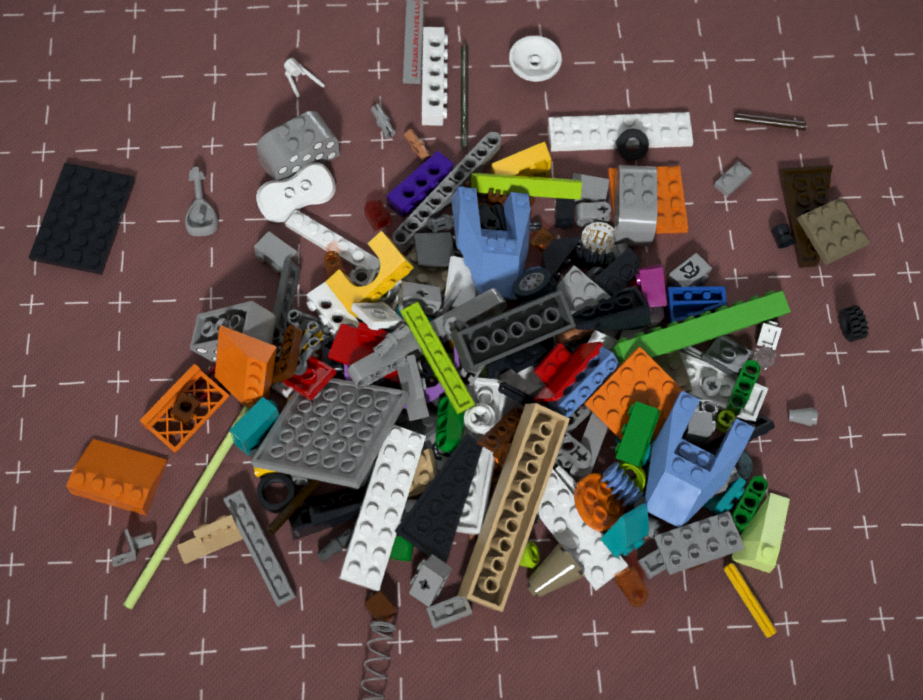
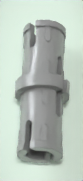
(383, 121)
(391, 340)

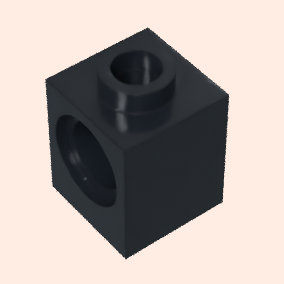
(564, 212)

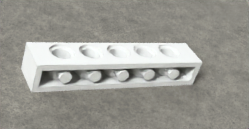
(433, 64)
(324, 296)

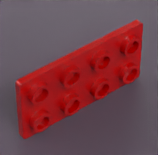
(356, 343)
(561, 368)

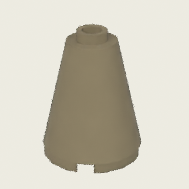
(554, 572)

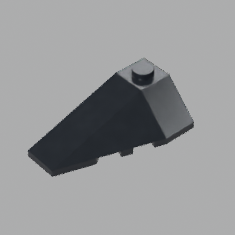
(622, 311)

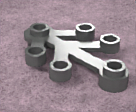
(296, 318)

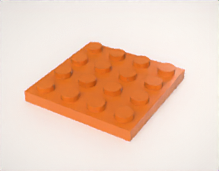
(670, 200)
(634, 380)

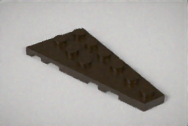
(804, 191)

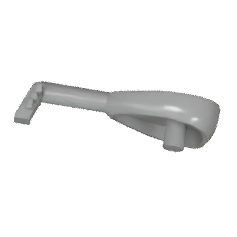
(200, 217)

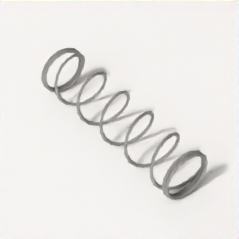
(373, 626)

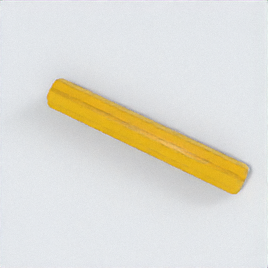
(750, 600)

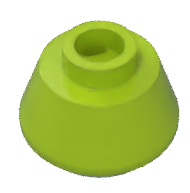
(530, 556)

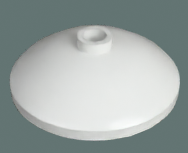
(538, 52)

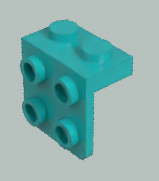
(723, 502)

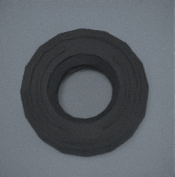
(625, 136)

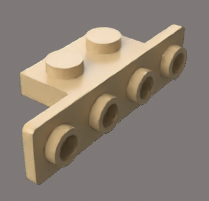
(210, 539)

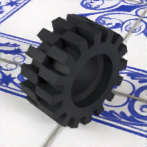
(853, 323)

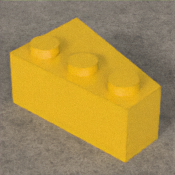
(529, 162)

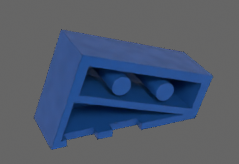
(692, 301)

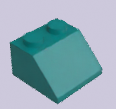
(628, 532)

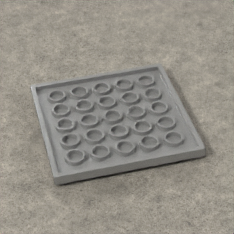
(332, 434)

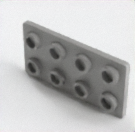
(699, 543)

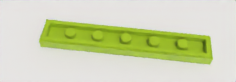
(528, 185)
(437, 358)

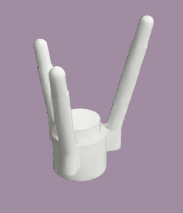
(294, 69)

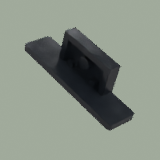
(521, 359)

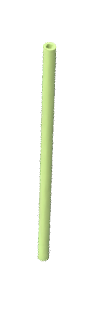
(181, 517)

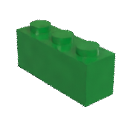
(637, 433)

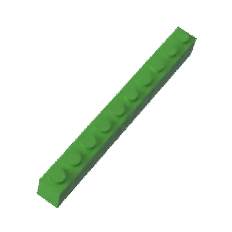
(705, 327)

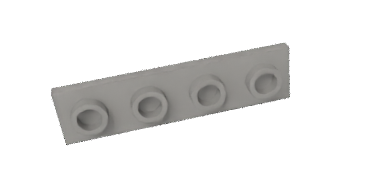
(411, 382)

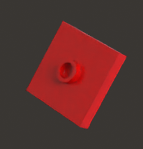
(313, 380)

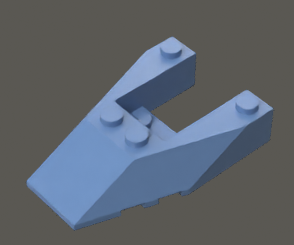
(492, 255)
(684, 474)

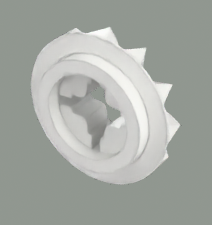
(480, 410)

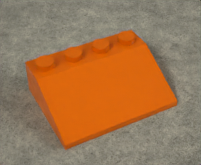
(244, 366)
(117, 476)

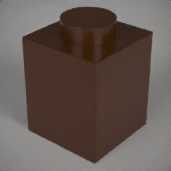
(379, 607)

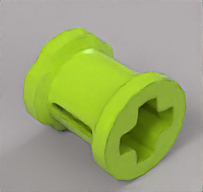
(721, 425)

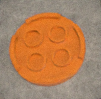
(596, 503)

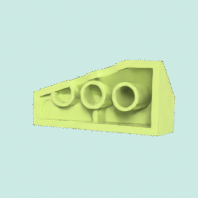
(764, 535)

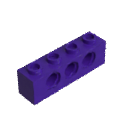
(410, 186)

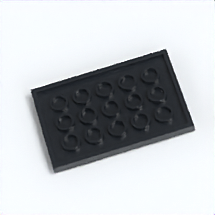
(82, 218)

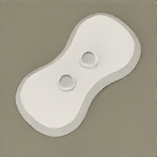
(309, 186)

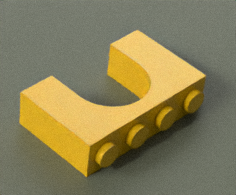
(392, 269)

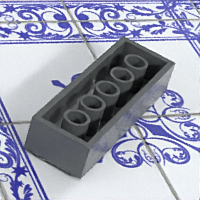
(512, 330)

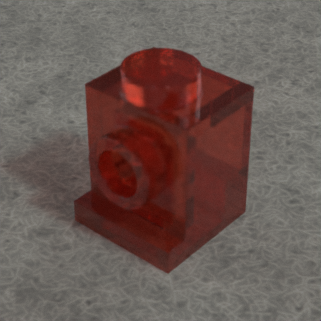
(377, 214)

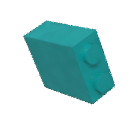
(254, 425)

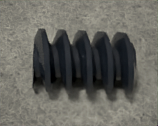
(592, 259)

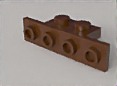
(501, 435)

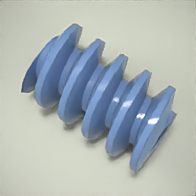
(621, 484)

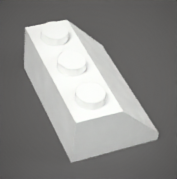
(459, 276)

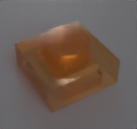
(542, 239)

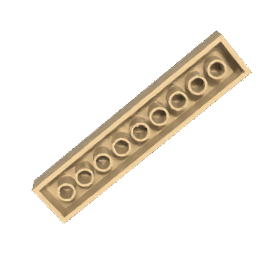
(513, 507)

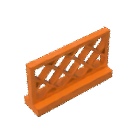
(170, 398)

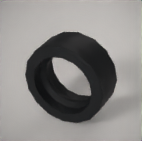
(270, 479)

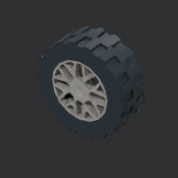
(533, 285)

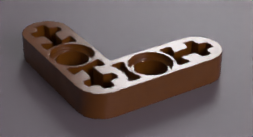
(289, 354)

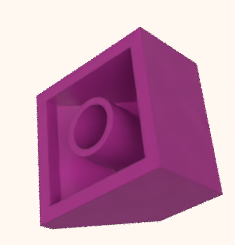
(652, 285)

